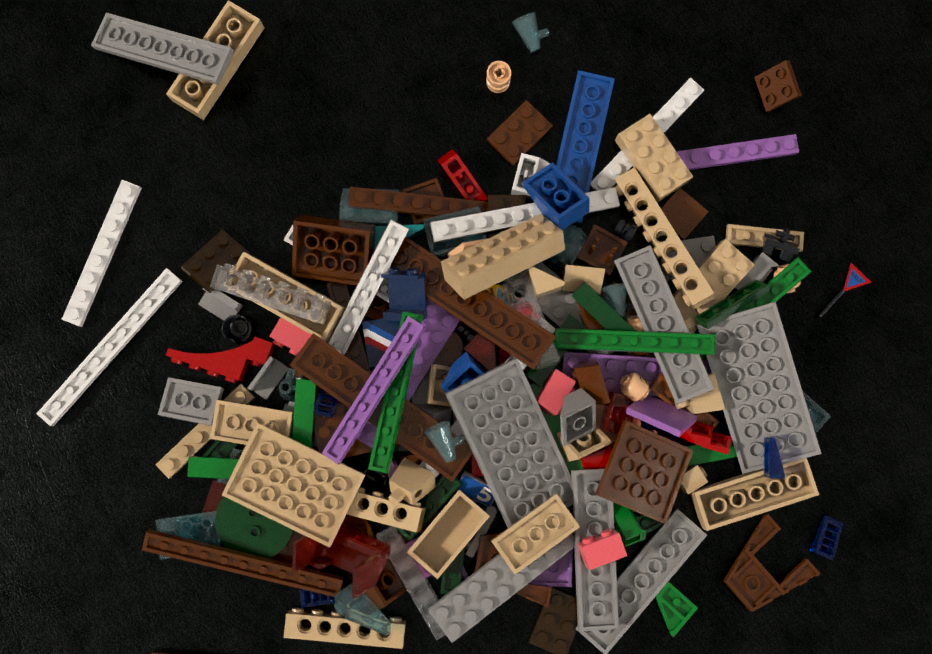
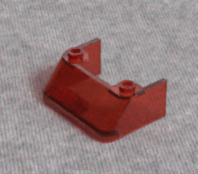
(349, 551)

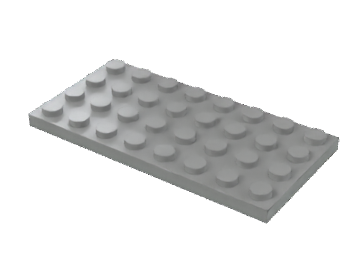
(760, 387)
(511, 441)

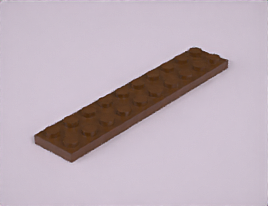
(481, 311)
(344, 382)

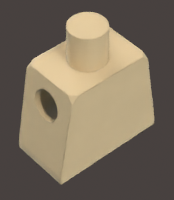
(706, 402)
(410, 483)

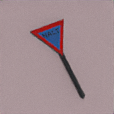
(853, 279)

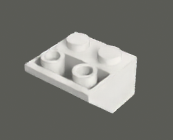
(527, 167)

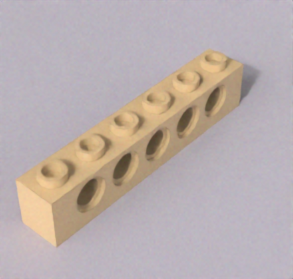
(412, 522)
(295, 629)

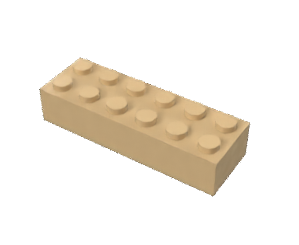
(233, 29)
(503, 256)
(260, 268)
(723, 271)
(752, 494)

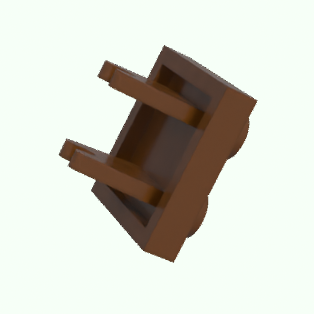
(778, 86)
(601, 249)

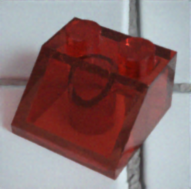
(483, 351)

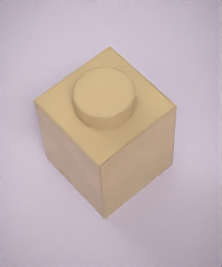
(693, 479)

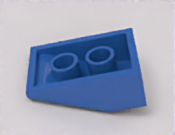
(557, 196)

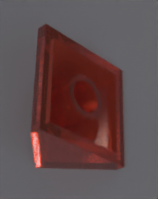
(615, 413)

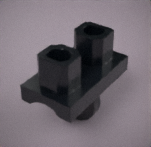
(788, 248)

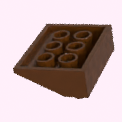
(331, 249)

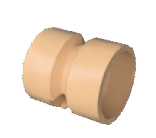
(498, 76)

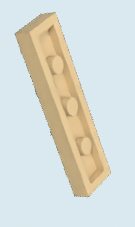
(752, 236)

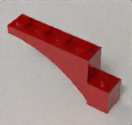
(229, 363)

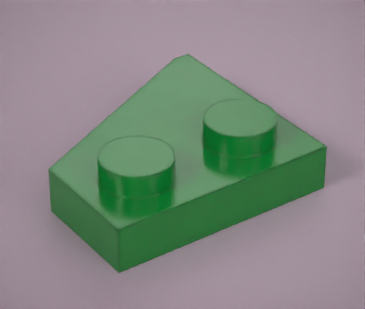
(674, 608)

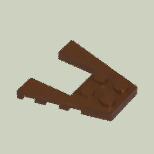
(752, 581)
(533, 592)

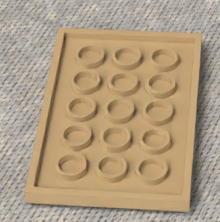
(293, 484)

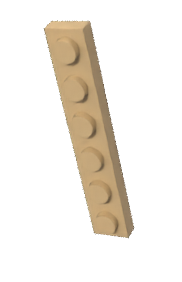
(197, 438)

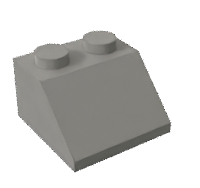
(577, 416)

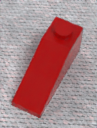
(461, 177)

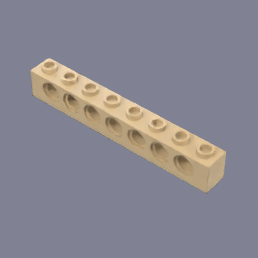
(632, 181)

